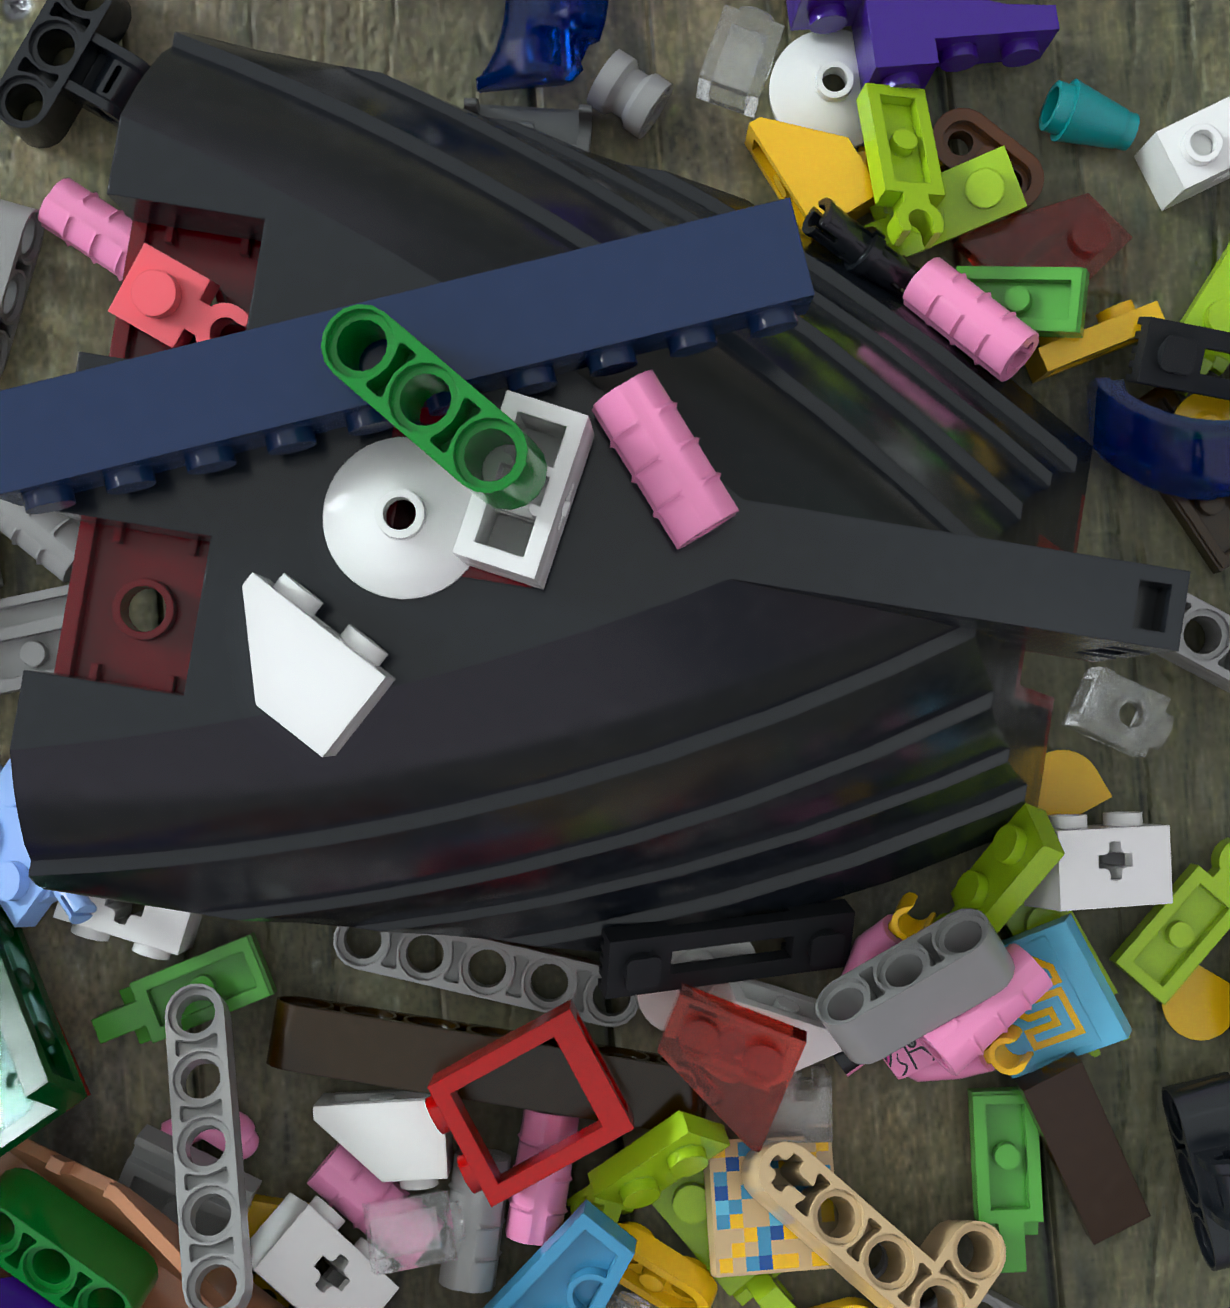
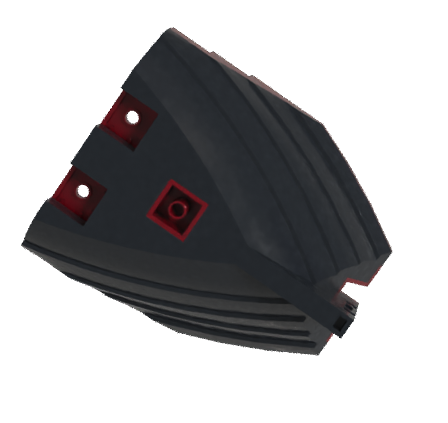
(659, 723)

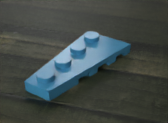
(573, 1267)

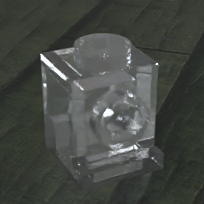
(1097, 709)
(805, 1109)

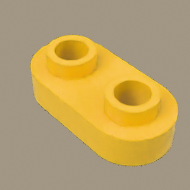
(666, 1275)

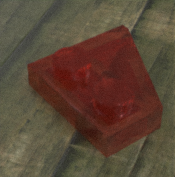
(1057, 235)
(732, 1059)

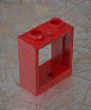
(590, 1070)

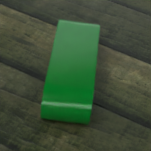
(404, 383)
(68, 1249)

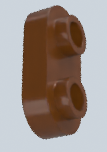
(982, 137)

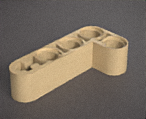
(861, 1227)

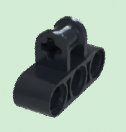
(95, 78)
(1200, 1136)

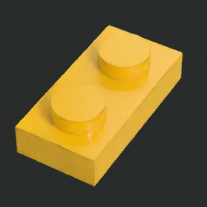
(1114, 331)

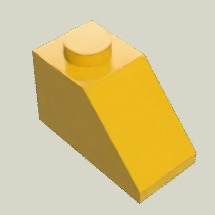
(810, 167)

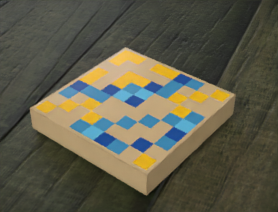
(743, 1233)

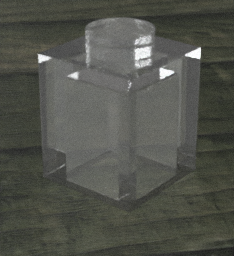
(740, 59)
(412, 1231)

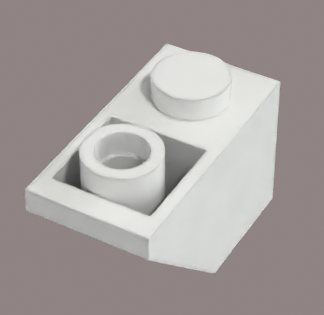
(304, 670)

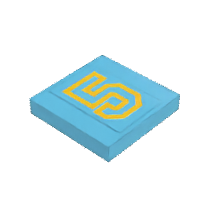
(1080, 1006)

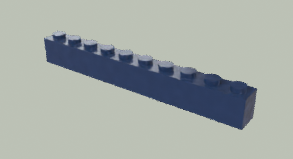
(490, 327)

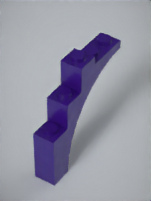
(907, 39)

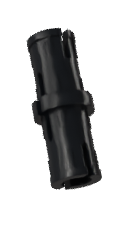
(859, 247)

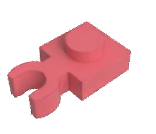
(172, 301)

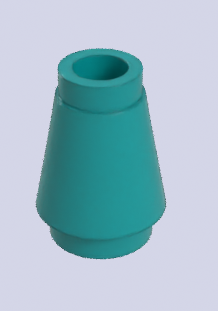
(1086, 117)

